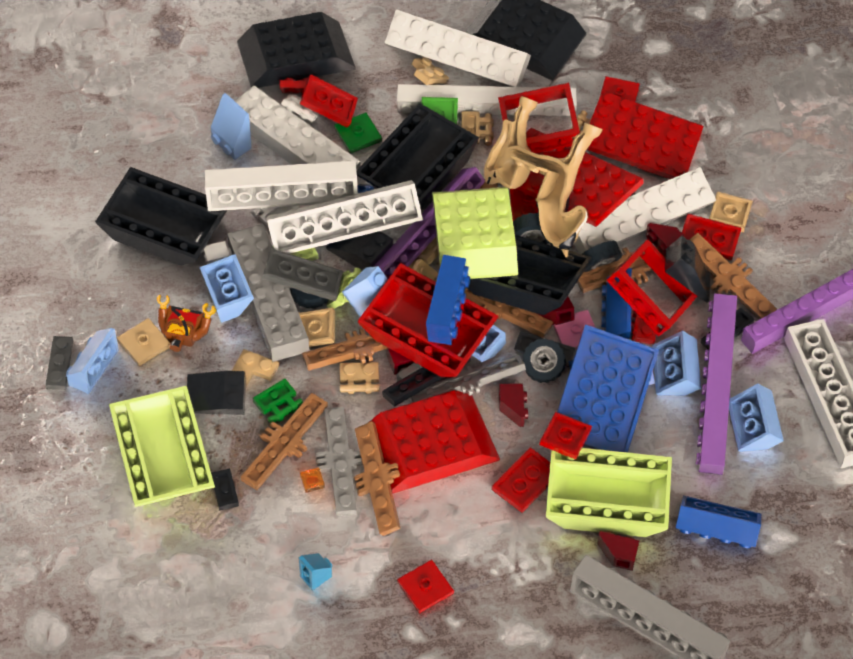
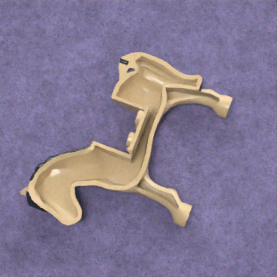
(511, 165)

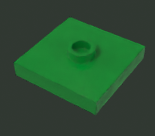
(359, 134)

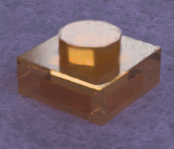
(312, 480)

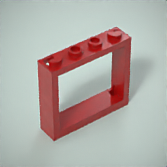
(552, 140)
(639, 299)

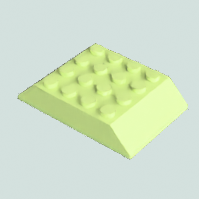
(478, 228)
(161, 446)
(610, 492)

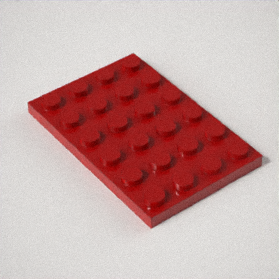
(644, 136)

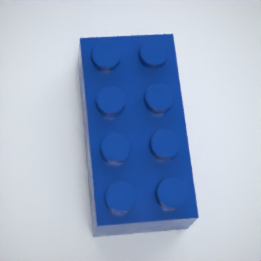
(447, 300)

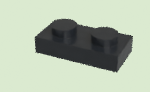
(224, 489)

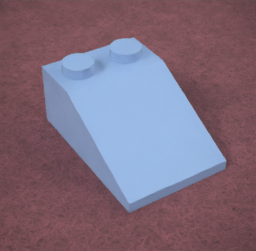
(231, 128)

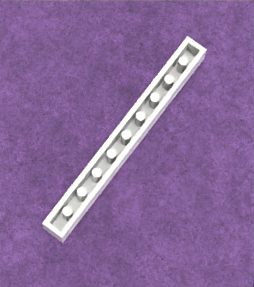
(477, 98)

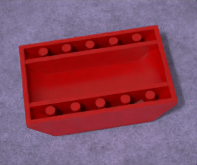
(399, 322)
(434, 439)

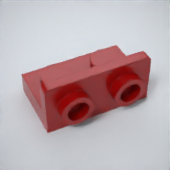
(292, 86)
(641, 331)

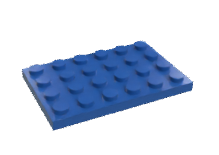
(608, 387)

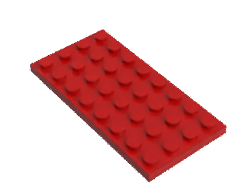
(597, 186)

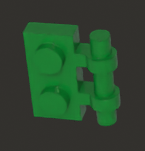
(274, 397)

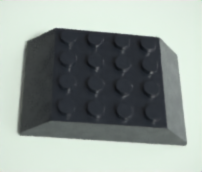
(533, 28)
(294, 49)
(420, 150)
(159, 217)
(542, 278)

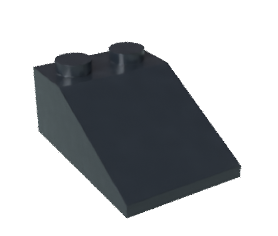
(362, 250)
(687, 267)
(217, 392)

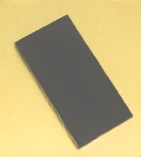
(302, 274)

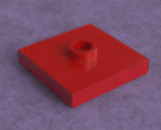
(621, 88)
(565, 435)
(425, 586)

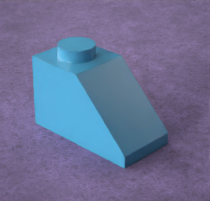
(314, 569)

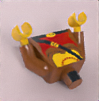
(183, 325)

